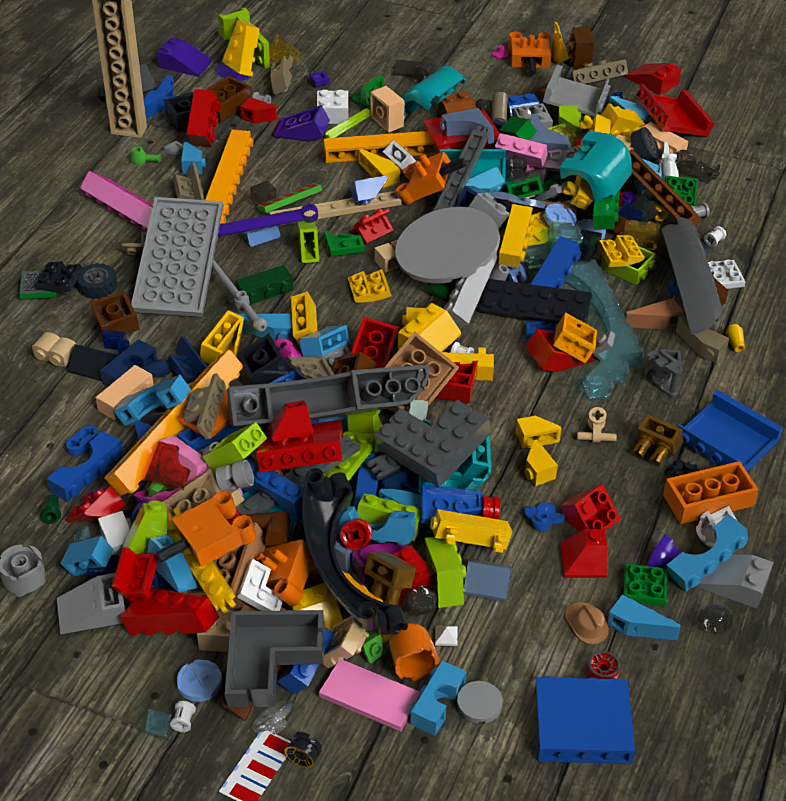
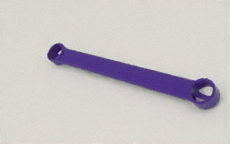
(269, 220)

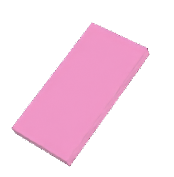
(369, 694)

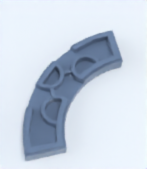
(509, 198)

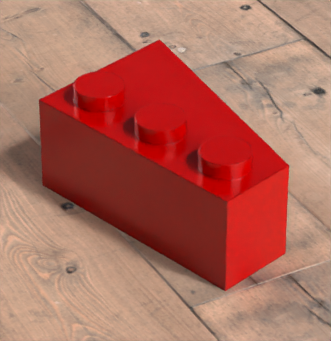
(461, 383)

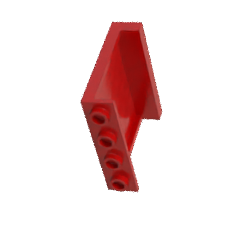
(676, 114)
(443, 141)
(318, 448)

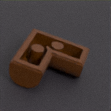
(274, 525)

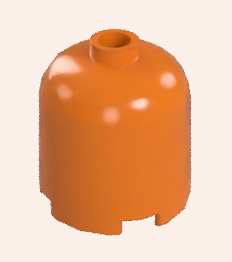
(413, 652)

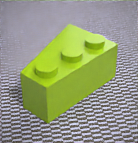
(447, 571)

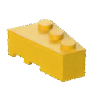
(241, 48)

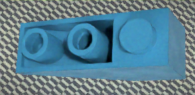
(174, 570)
(639, 621)

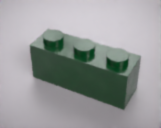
(266, 284)

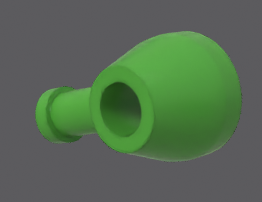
(139, 157)

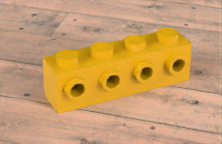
(516, 236)

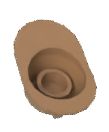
(587, 622)

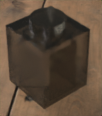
(262, 193)

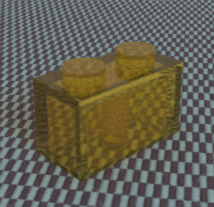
(644, 233)

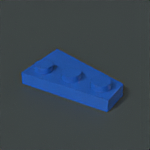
(448, 499)

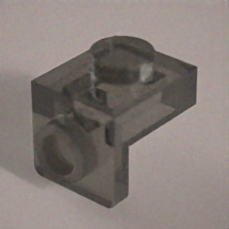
(706, 173)

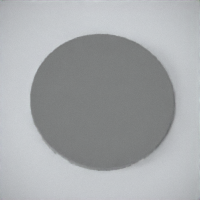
(447, 244)

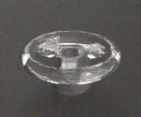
(273, 717)

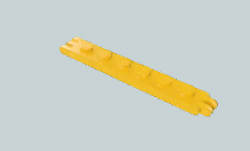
(207, 575)

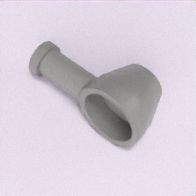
(499, 272)

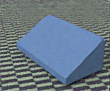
(261, 235)

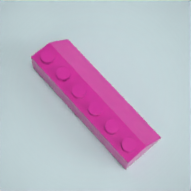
(118, 199)

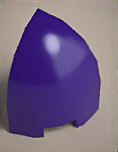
(663, 553)

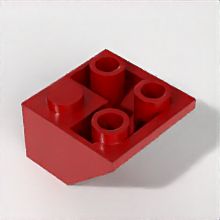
(291, 422)
(96, 505)
(591, 509)

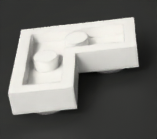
(254, 589)

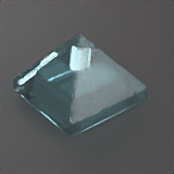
(82, 534)
(158, 723)

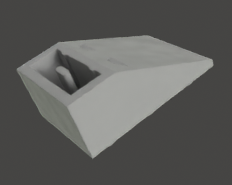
(90, 605)

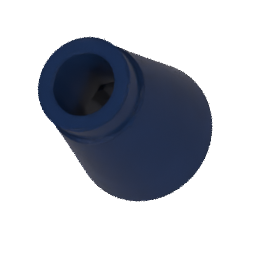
(157, 368)

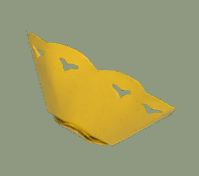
(559, 51)

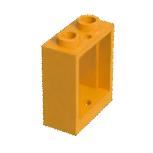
(568, 333)

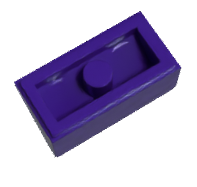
(224, 71)

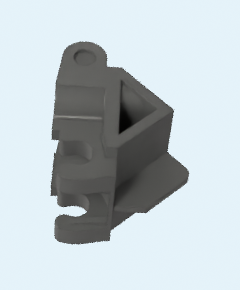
(665, 370)

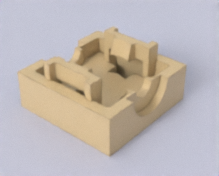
(347, 639)

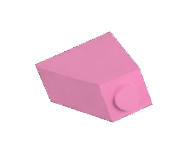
(189, 458)

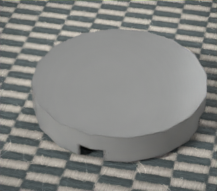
(479, 702)

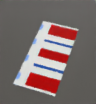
(256, 768)

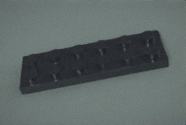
(534, 301)

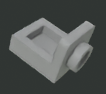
(603, 342)

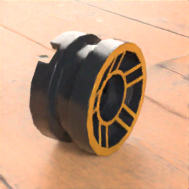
(303, 750)

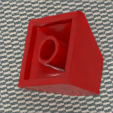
(585, 554)

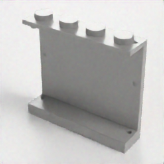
(568, 92)

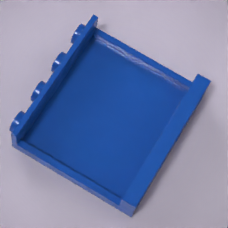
(731, 433)
(584, 720)

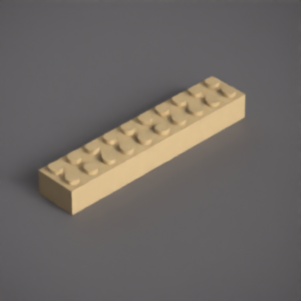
(120, 66)

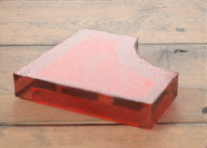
(166, 467)

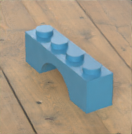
(167, 393)
(398, 528)
(689, 569)

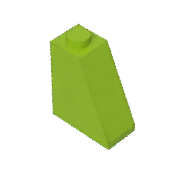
(308, 241)
(149, 523)

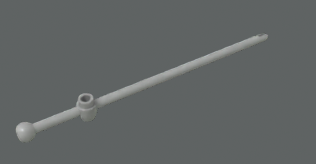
(241, 299)

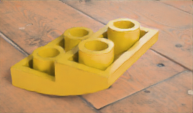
(620, 252)
(369, 287)

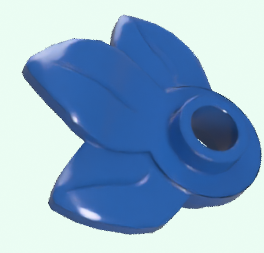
(543, 516)

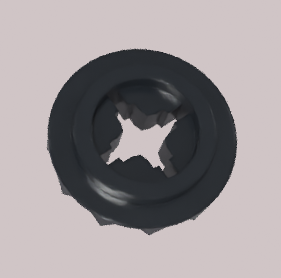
(675, 469)

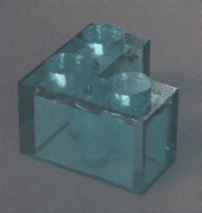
(564, 230)

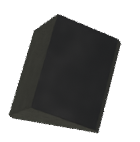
(89, 361)

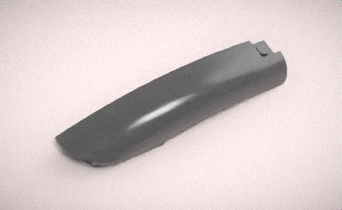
(692, 275)
(328, 395)

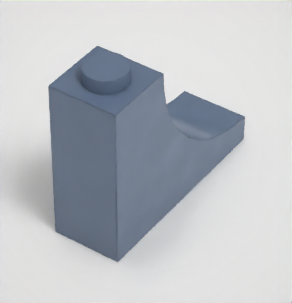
(465, 122)
(545, 136)

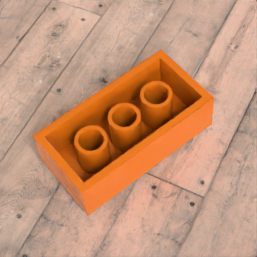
(710, 491)

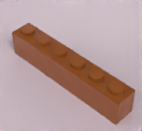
(662, 190)

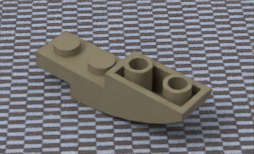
(281, 75)

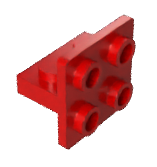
(373, 227)
(134, 574)

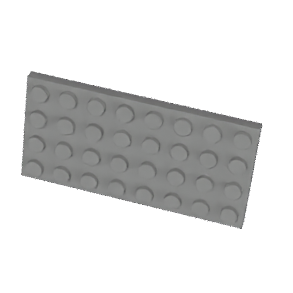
(177, 257)

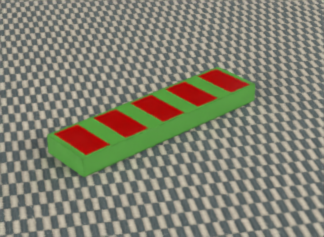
(289, 198)

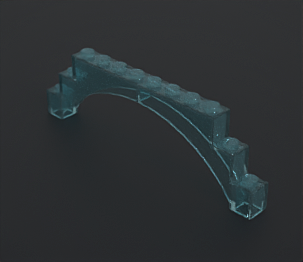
(625, 350)

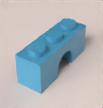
(444, 683)

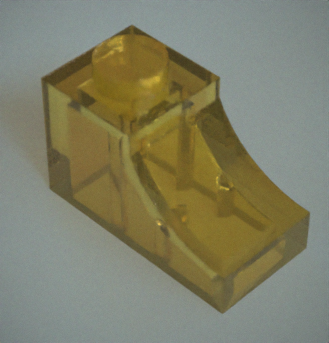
(280, 47)

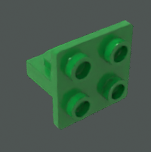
(364, 95)

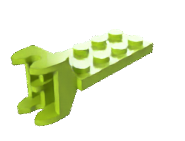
(227, 27)
(360, 429)

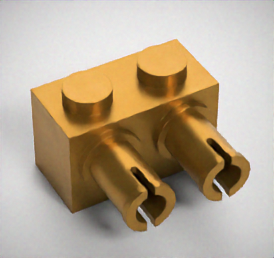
(659, 435)
(389, 571)

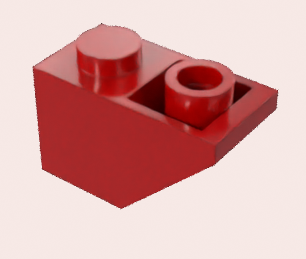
(258, 111)

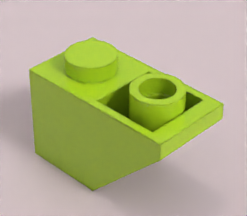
(570, 117)

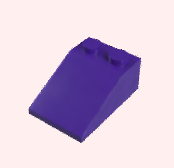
(182, 57)
(304, 125)

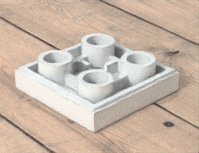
(727, 273)

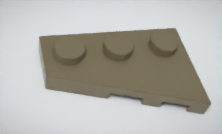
(310, 366)

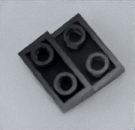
(58, 277)

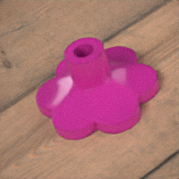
(500, 53)

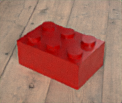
(203, 118)

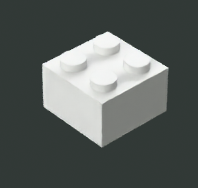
(335, 105)

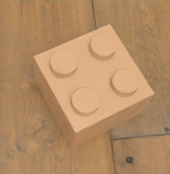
(387, 109)

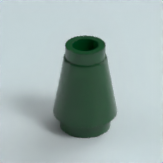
(438, 290)
(51, 510)

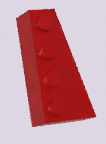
(169, 613)

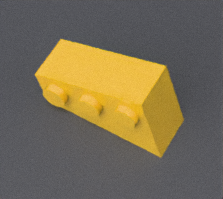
(622, 120)
(223, 337)

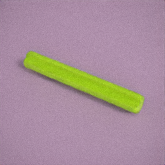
(347, 124)

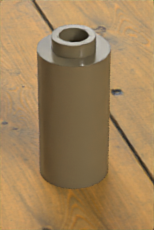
(499, 107)

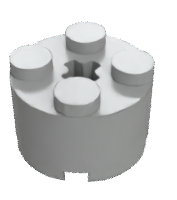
(22, 569)

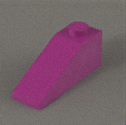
(360, 557)

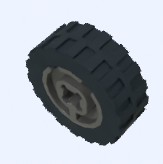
(645, 144)
(97, 281)

